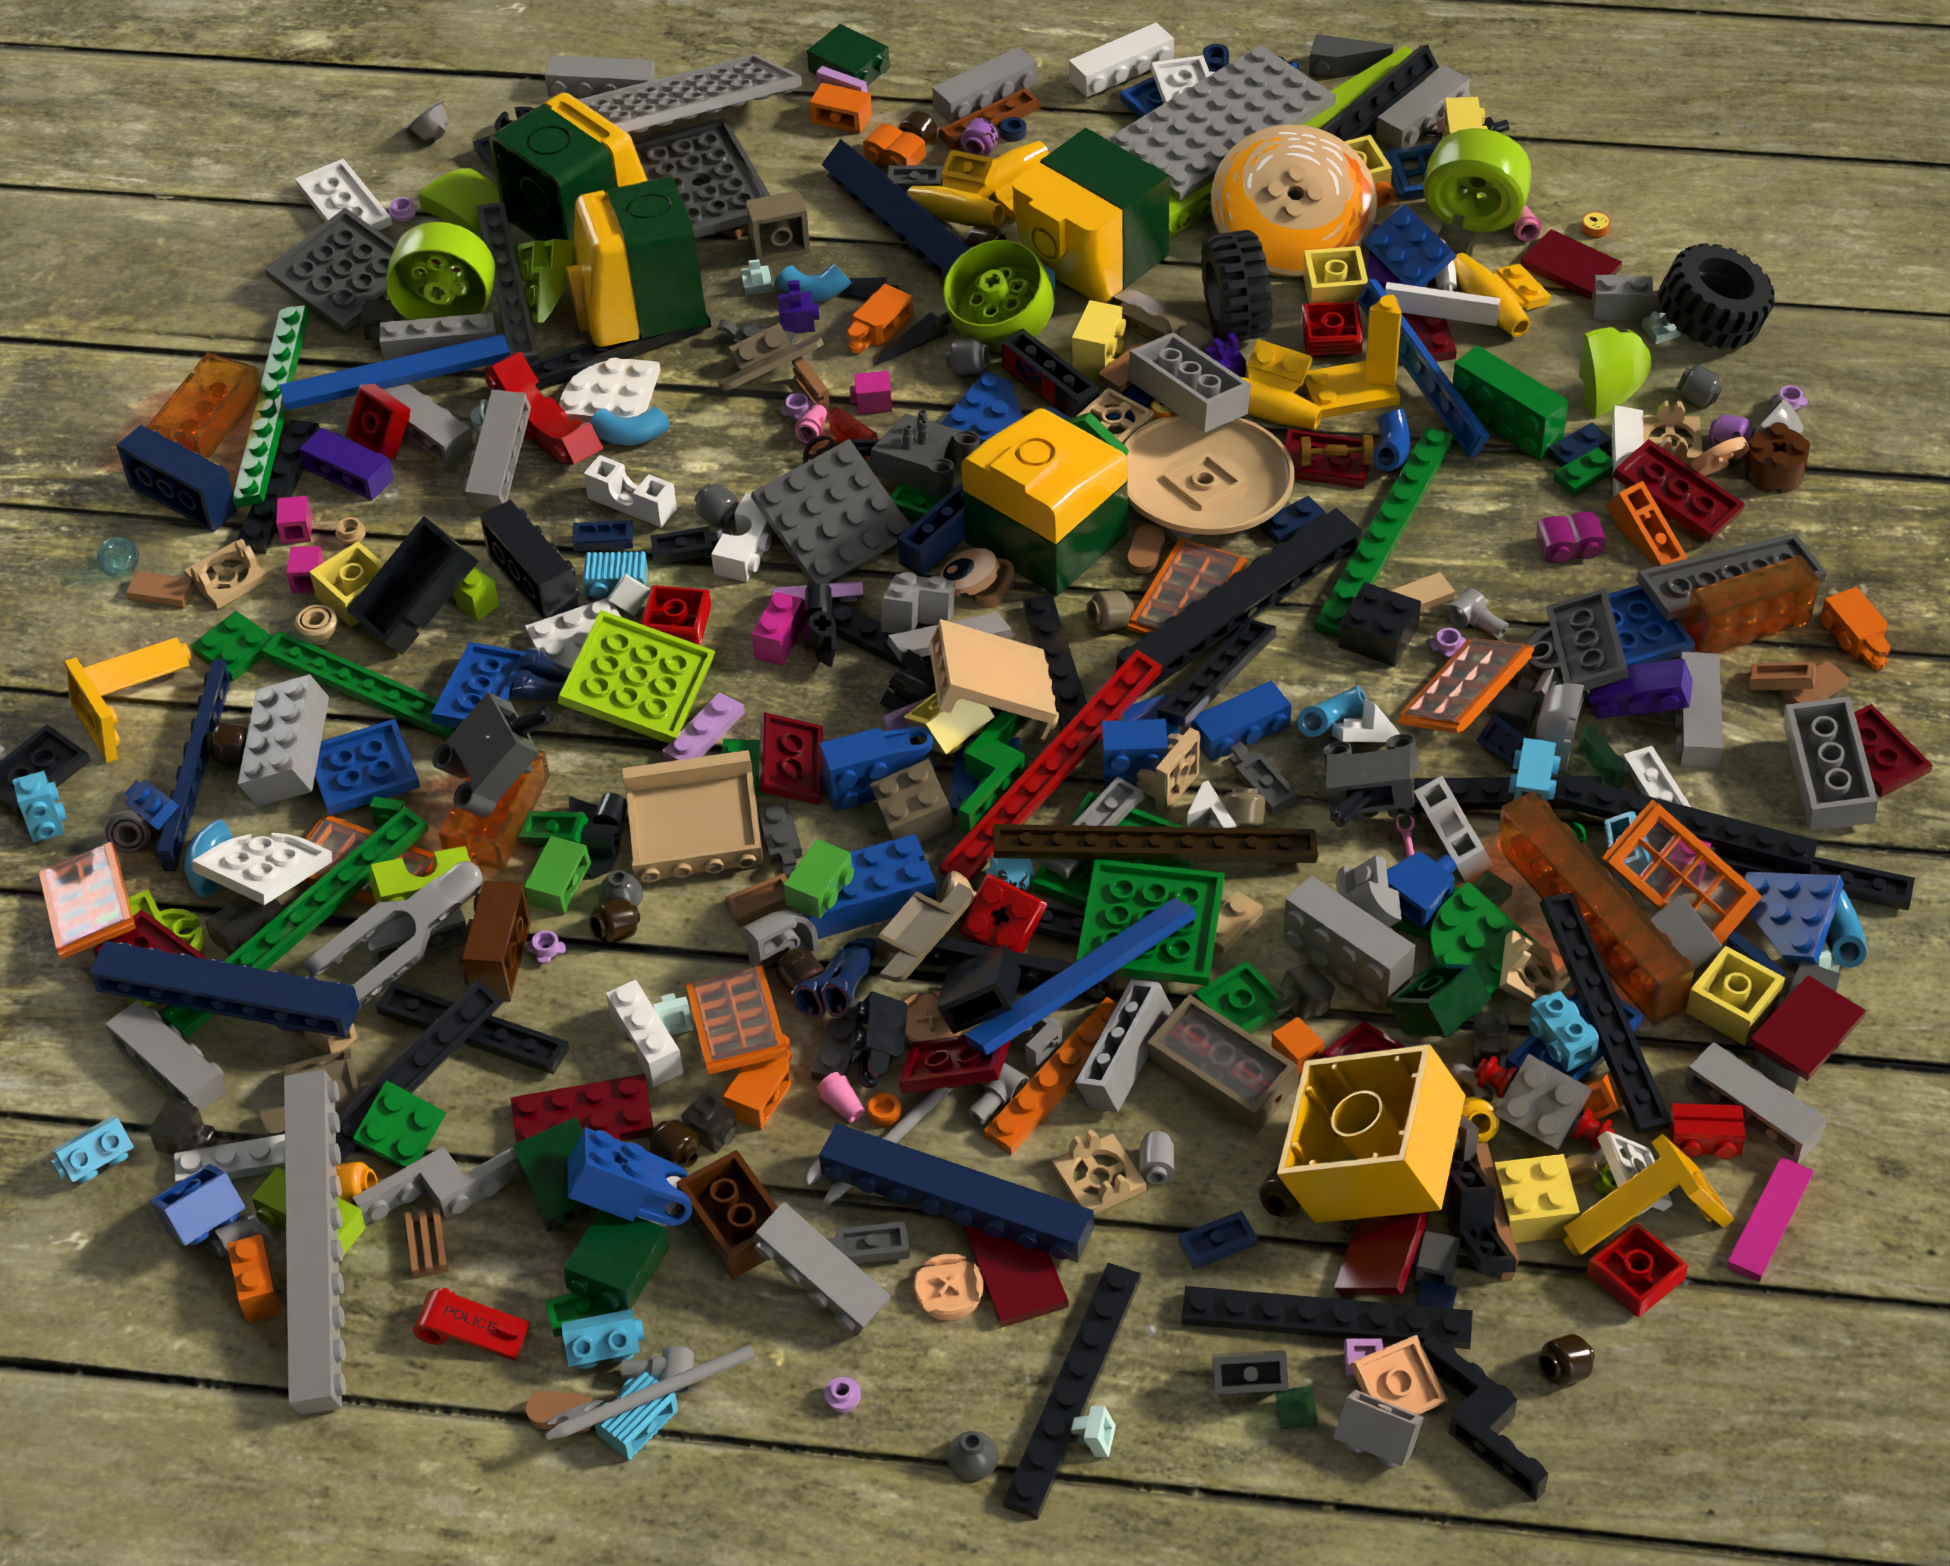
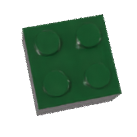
(1439, 1000)

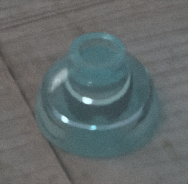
(117, 556)

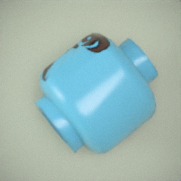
(1013, 871)

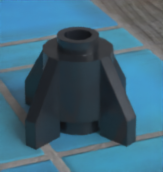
(909, 683)

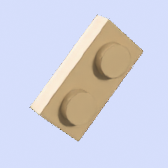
(1235, 919)

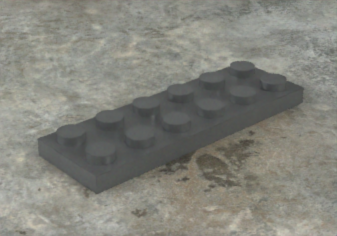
(1671, 584)

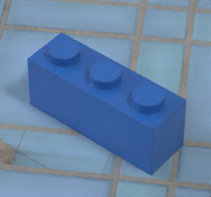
(1242, 720)

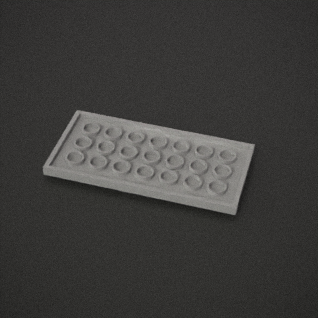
(693, 92)
(1204, 122)

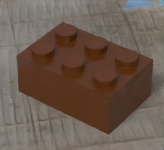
(496, 937)
(729, 1210)

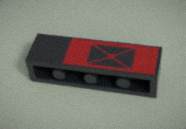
(1047, 373)

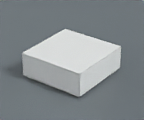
(629, 594)

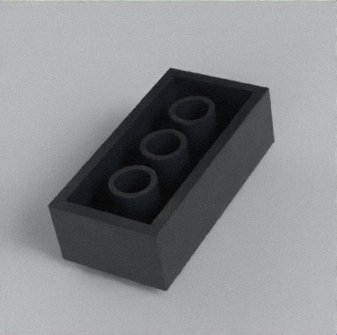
(529, 560)

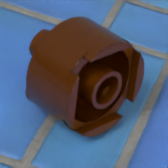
(1777, 458)

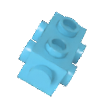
(1535, 768)
(39, 806)
(1563, 1030)
(90, 1150)
(602, 1338)

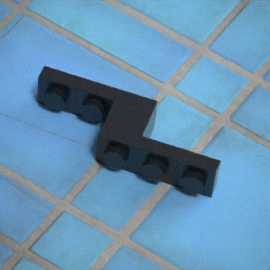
(1473, 1218)
(1484, 1416)

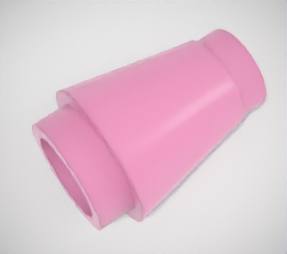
(1527, 226)
(811, 424)
(840, 1096)

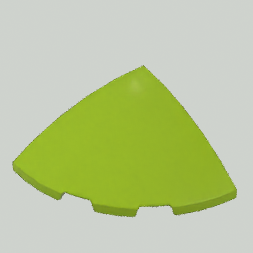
(457, 197)
(544, 273)
(1612, 368)

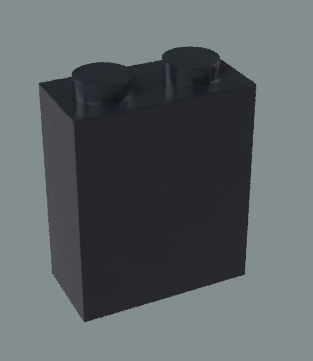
(979, 989)

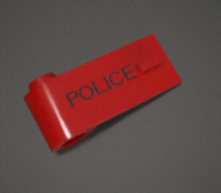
(470, 1322)

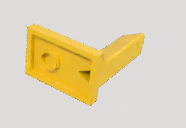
(1364, 383)
(91, 682)
(1641, 1192)

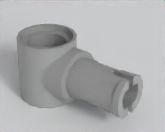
(1472, 609)
(997, 1094)
(672, 1362)

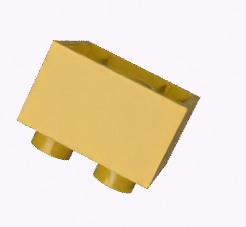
(1372, 1134)

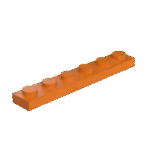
(1049, 1084)

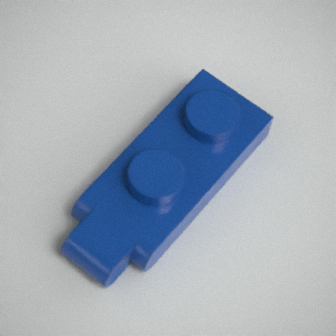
(150, 803)

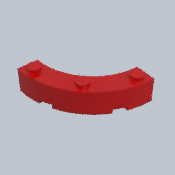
(547, 422)

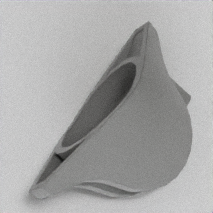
(1782, 412)

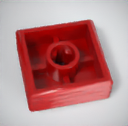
(1332, 328)
(378, 421)
(678, 611)
(994, 897)
(1618, 1265)

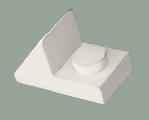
(1372, 727)
(1208, 810)

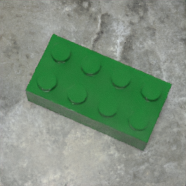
(1510, 402)

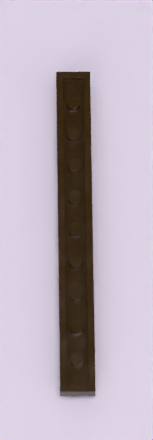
(1154, 843)

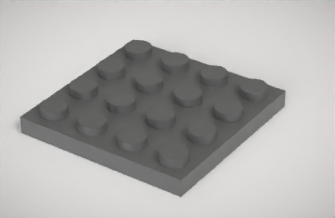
(336, 269)
(832, 514)

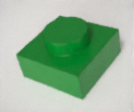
(384, 809)

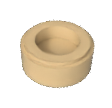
(1581, 1168)

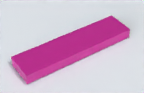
(1770, 1219)

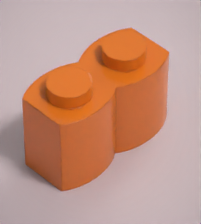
(893, 147)

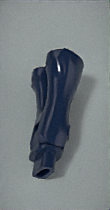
(539, 678)
(836, 985)

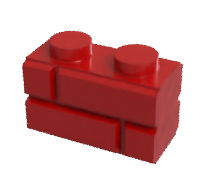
(1707, 1129)

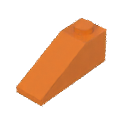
(1645, 525)

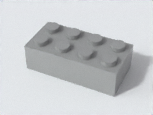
(1189, 382)
(283, 740)
(1830, 763)
(1348, 941)

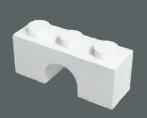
(609, 485)
(741, 555)
(1453, 828)
(639, 1021)

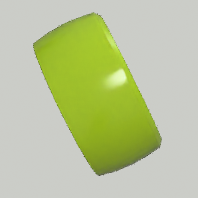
(1484, 164)
(991, 274)
(435, 291)

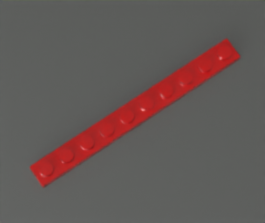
(1054, 763)

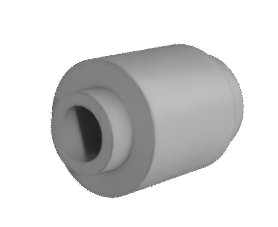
(1156, 1157)
(239, 1229)

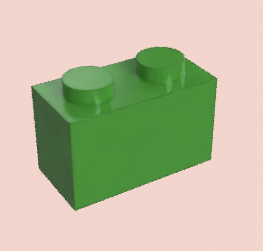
(557, 874)
(819, 879)

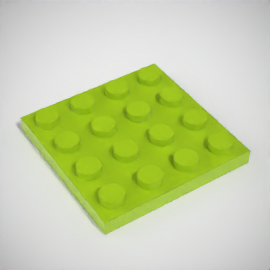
(636, 677)

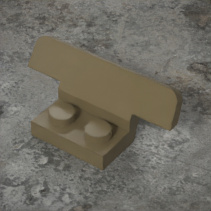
(1151, 317)
(764, 353)
(918, 930)
(339, 1068)

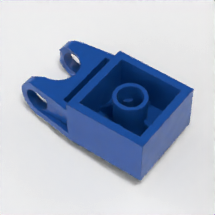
(865, 757)
(624, 1179)

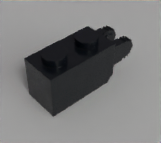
(877, 1036)

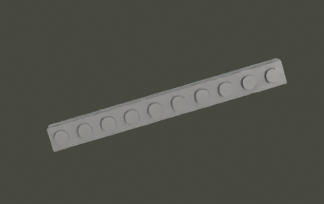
(313, 1243)

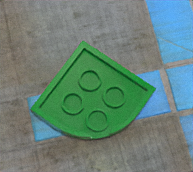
(1472, 933)

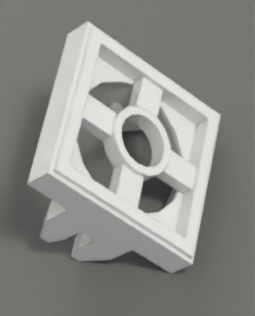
(1622, 1157)

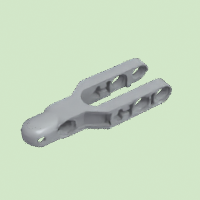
(427, 908)

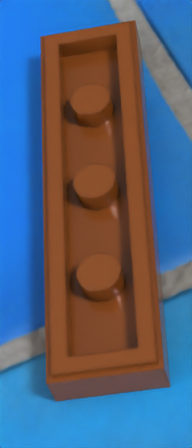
(1015, 105)

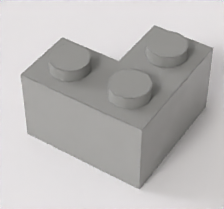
(915, 601)

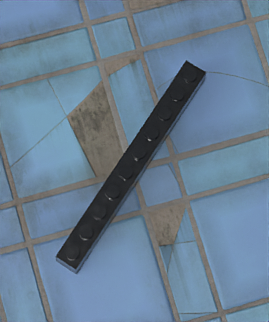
(1246, 594)

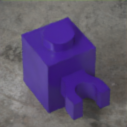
(797, 310)
(1228, 355)

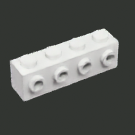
(1120, 59)

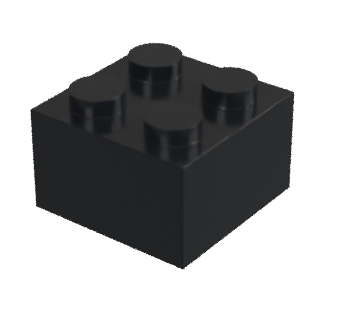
(1379, 624)

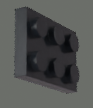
(45, 752)

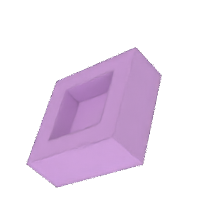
(1359, 1348)

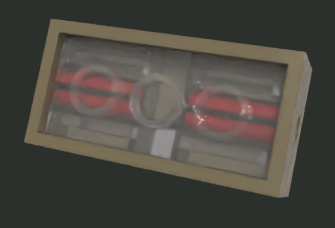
(1223, 1063)

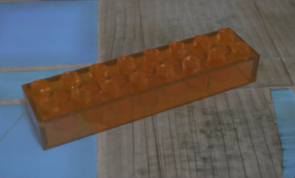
(1629, 943)

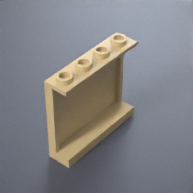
(992, 673)
(693, 816)

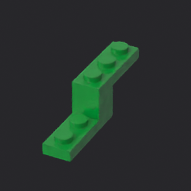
(994, 765)

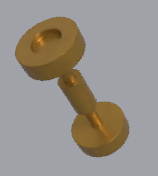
(1336, 450)

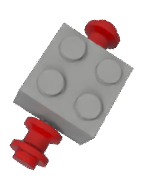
(1542, 1101)

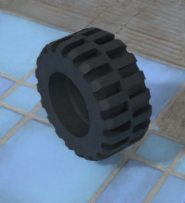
(1236, 285)
(1716, 296)

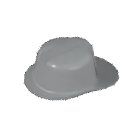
(430, 123)

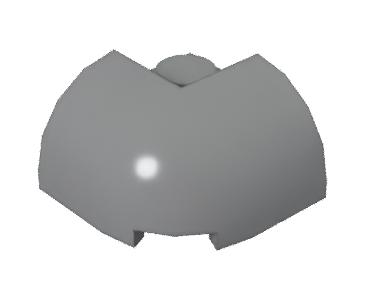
(1559, 719)
(1369, 890)
(777, 934)

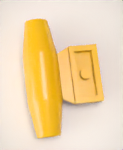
(1010, 167)
(959, 198)
(1510, 283)
(1274, 378)

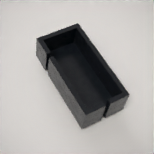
(412, 585)

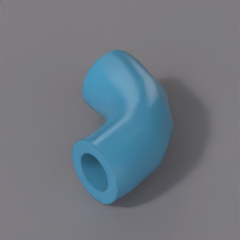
(822, 285)
(630, 430)
(1318, 718)
(203, 841)
(1847, 934)

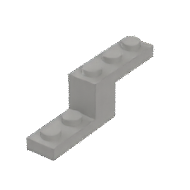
(443, 1183)

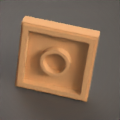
(1401, 1377)

